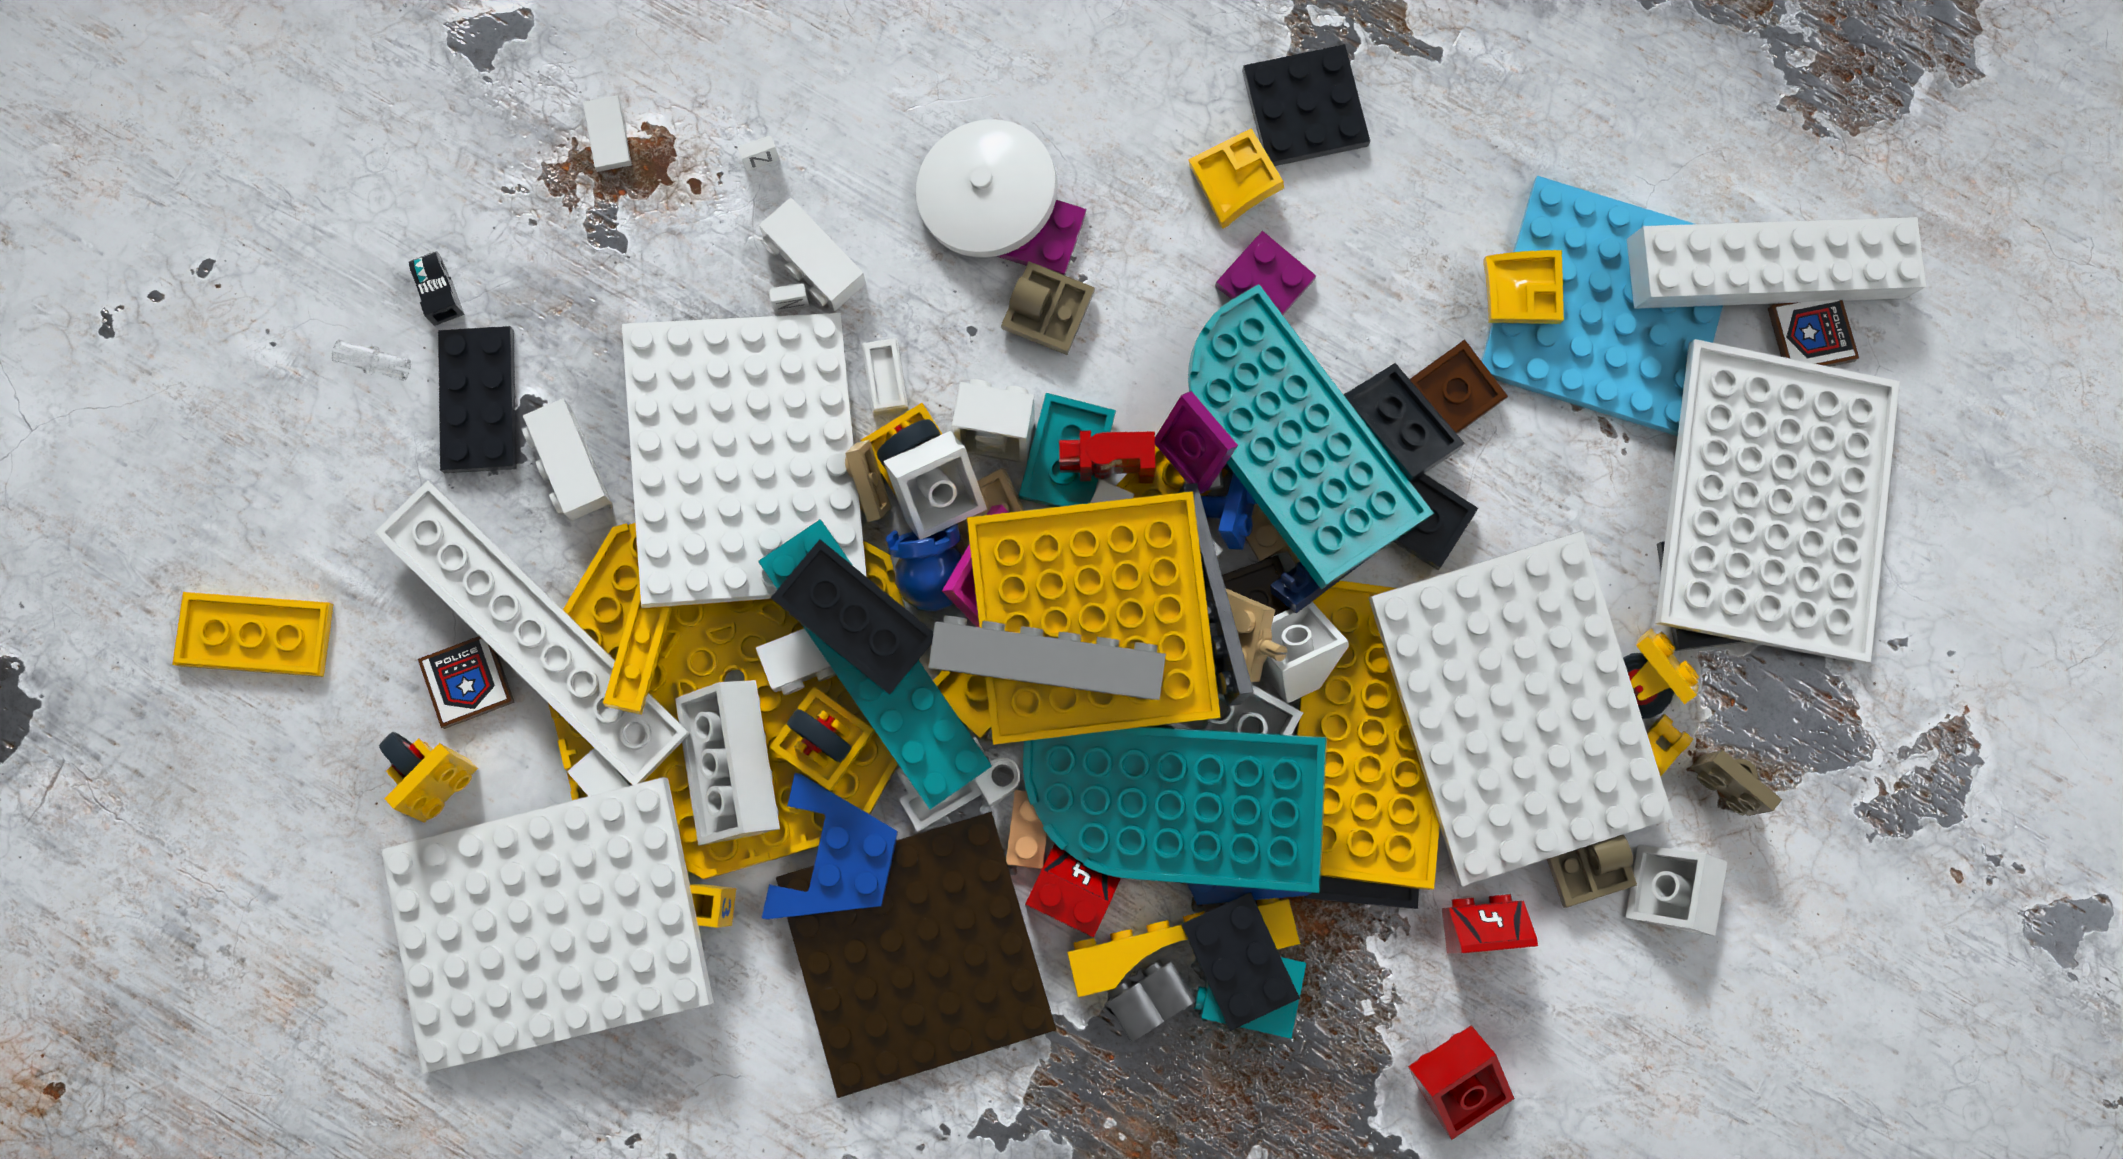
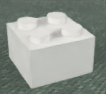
(935, 485)

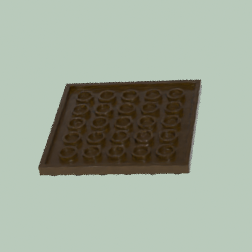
(928, 971)

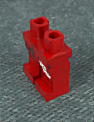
(1109, 454)

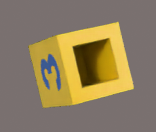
(713, 904)

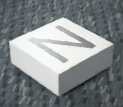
(758, 153)
(789, 297)

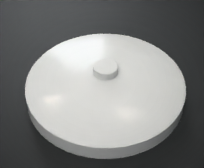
(986, 188)

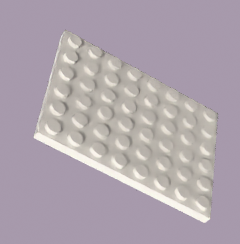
(735, 450)
(1778, 502)
(1520, 708)
(546, 926)

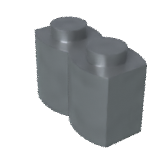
(1150, 1000)

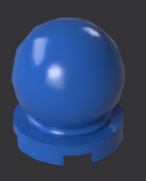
(924, 566)

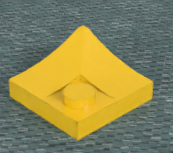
(1236, 176)
(1525, 287)

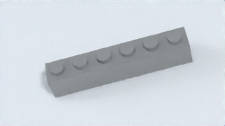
(1047, 660)

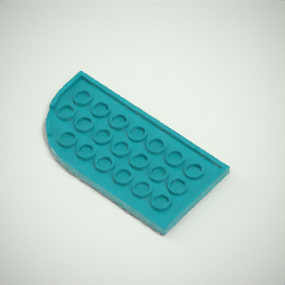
(1299, 440)
(1185, 804)

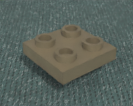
(1047, 307)
(1736, 781)
(1593, 871)

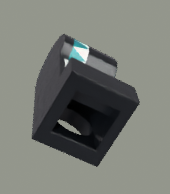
(435, 289)

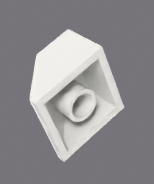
(1311, 654)
(1677, 889)

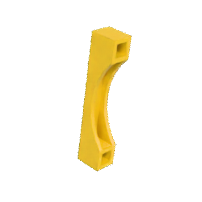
(1104, 965)

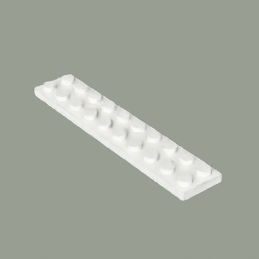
(527, 630)

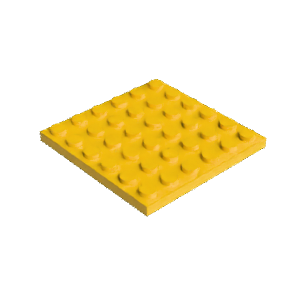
(1105, 573)

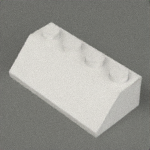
(727, 762)

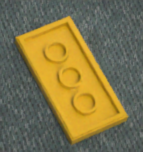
(253, 634)

